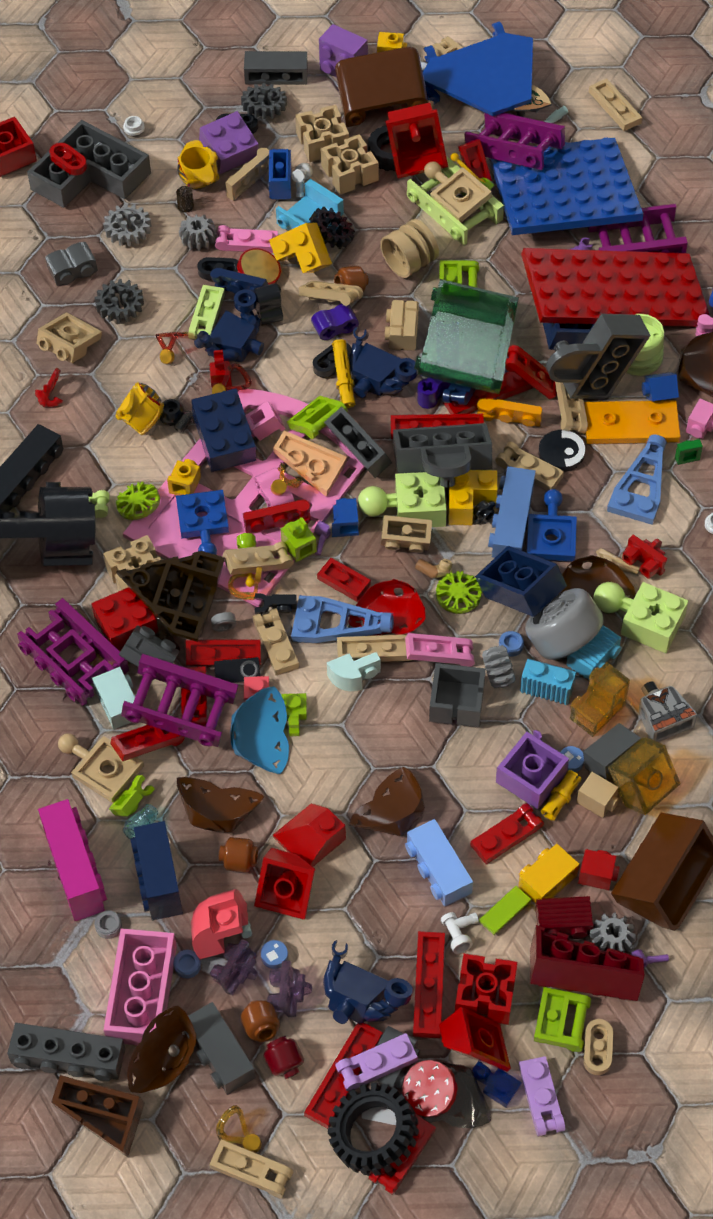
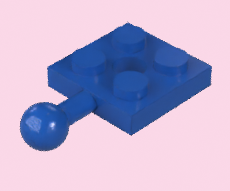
(213, 523)
(561, 526)

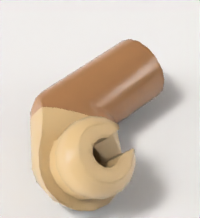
(434, 571)

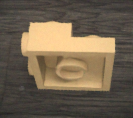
(67, 337)

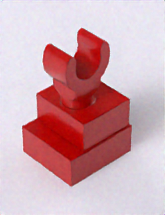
(218, 369)

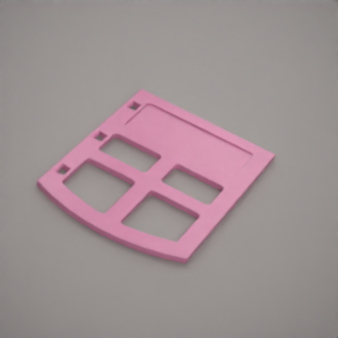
(164, 525)

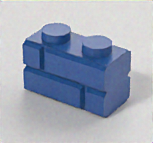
(280, 173)

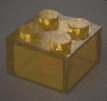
(644, 775)

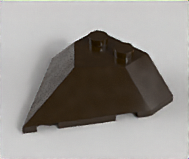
(178, 590)

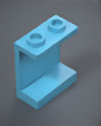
(315, 197)

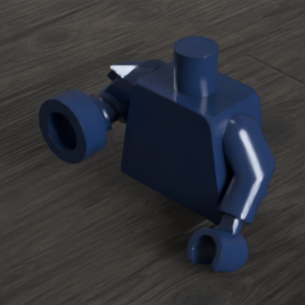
(234, 334)
(378, 370)
(361, 994)

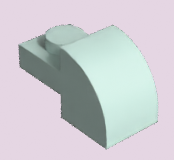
(349, 674)

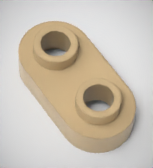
(598, 1048)

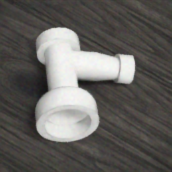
(301, 173)
(460, 942)

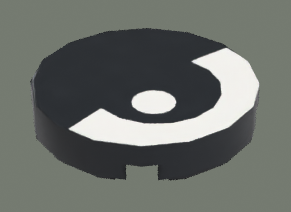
(562, 449)

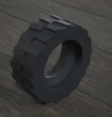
(375, 141)

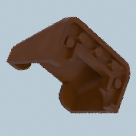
(379, 82)

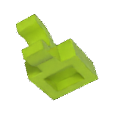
(296, 710)
(128, 800)

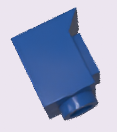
(345, 518)

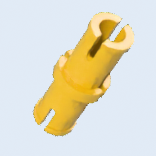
(561, 795)

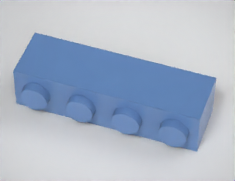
(513, 509)

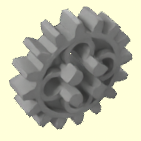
(118, 229)

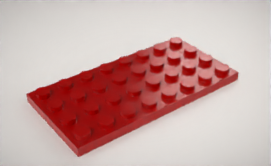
(586, 283)

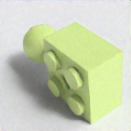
(415, 496)
(650, 617)

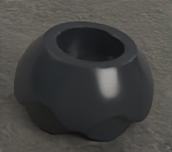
(169, 417)

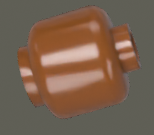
(352, 276)
(238, 854)
(260, 1021)

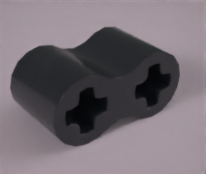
(268, 304)

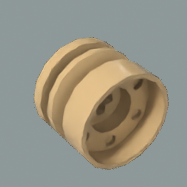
(409, 248)

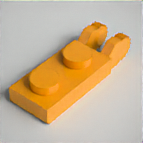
(510, 412)

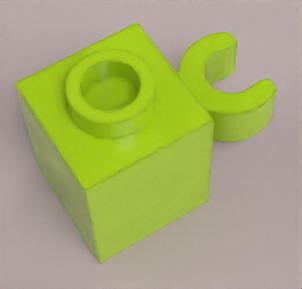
(299, 539)

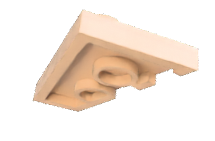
(311, 461)

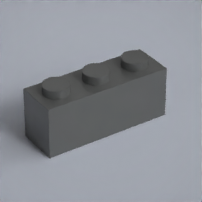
(276, 67)
(358, 442)
(220, 1050)

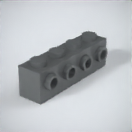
(66, 1052)

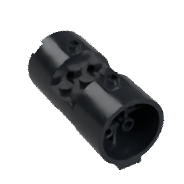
(62, 525)

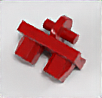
(647, 553)

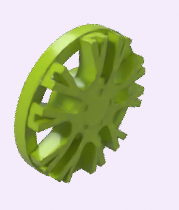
(138, 501)
(458, 592)

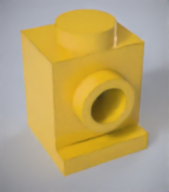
(184, 477)

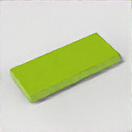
(505, 910)

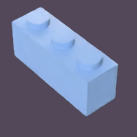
(438, 863)

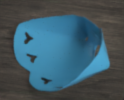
(260, 732)

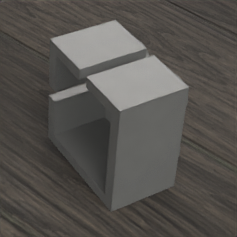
(457, 694)

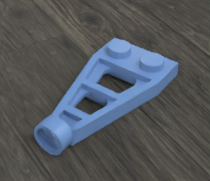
(636, 505)
(309, 615)

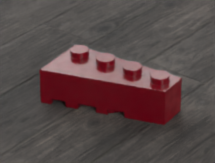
(584, 967)

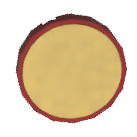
(259, 264)

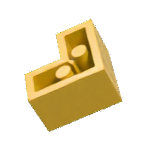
(305, 244)
(468, 492)

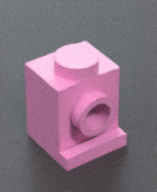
(700, 419)
(264, 421)

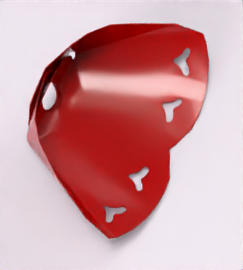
(405, 608)

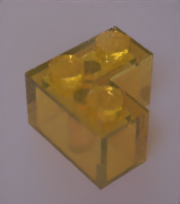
(602, 701)

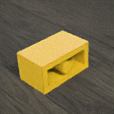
(548, 874)

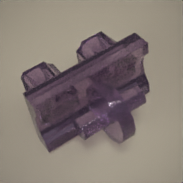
(237, 969)
(292, 989)

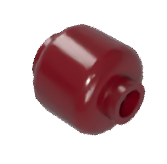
(283, 1057)

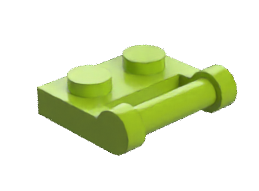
(452, 271)
(312, 417)
(553, 1016)

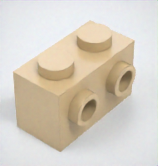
(406, 533)

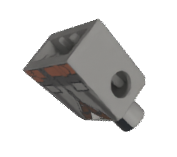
(664, 712)

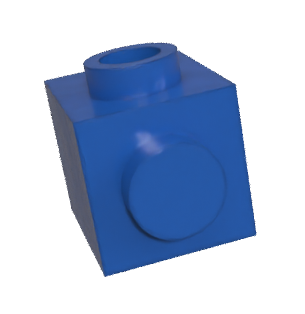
(660, 386)

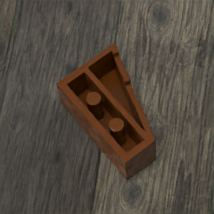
(101, 1110)

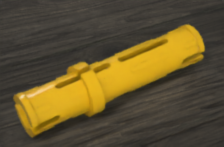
(344, 383)

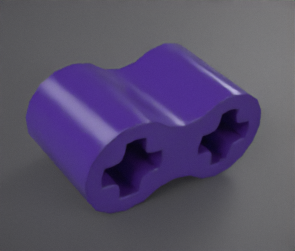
(334, 321)
(430, 391)

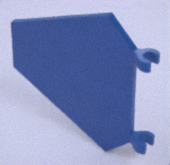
(485, 75)

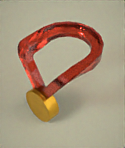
(167, 355)
(220, 387)

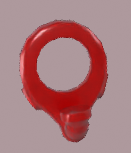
(43, 395)

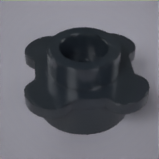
(483, 511)

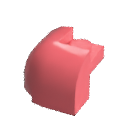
(215, 920)

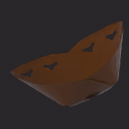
(697, 363)
(597, 574)
(216, 808)
(392, 812)
(155, 1054)

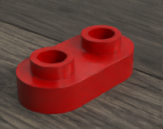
(68, 159)

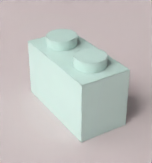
(112, 691)

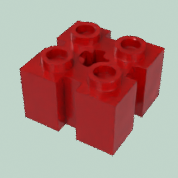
(497, 977)

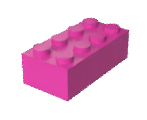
(73, 859)

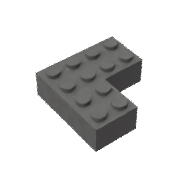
(109, 164)

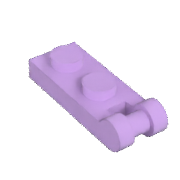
(377, 1062)
(541, 1095)

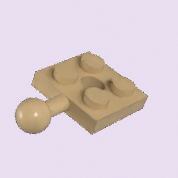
(459, 182)
(89, 769)

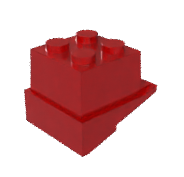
(415, 139)

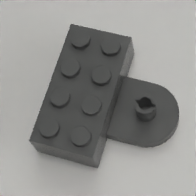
(602, 359)
(443, 450)

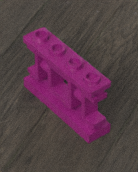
(85, 637)

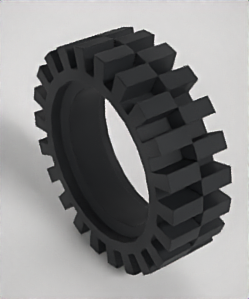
(381, 1158)

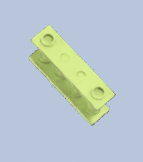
(417, 194)

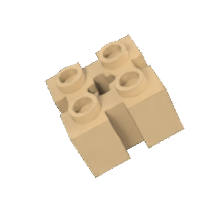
(320, 130)
(349, 164)
(139, 553)

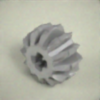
(197, 232)
(498, 666)
(615, 927)

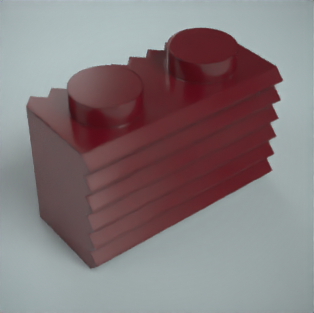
(565, 916)

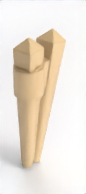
(618, 561)

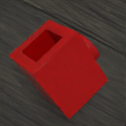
(598, 869)

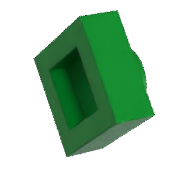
(688, 451)

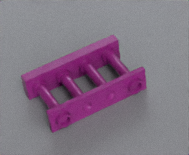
(524, 130)
(651, 215)
(175, 677)

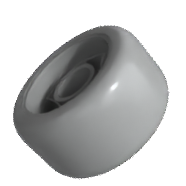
(565, 624)

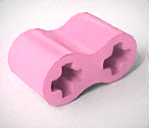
(263, 484)

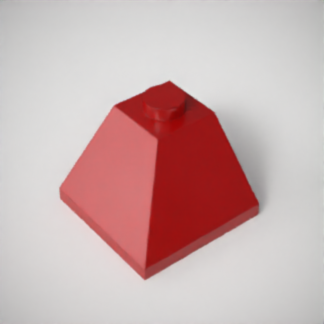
(312, 834)
(284, 884)
(475, 1038)

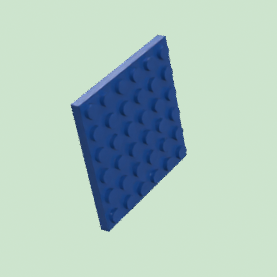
(575, 189)

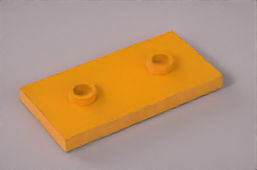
(631, 421)

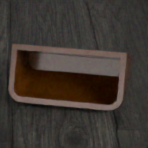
(667, 870)

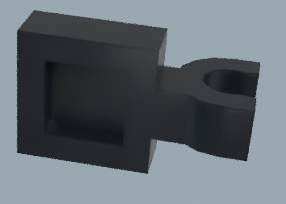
(282, 602)

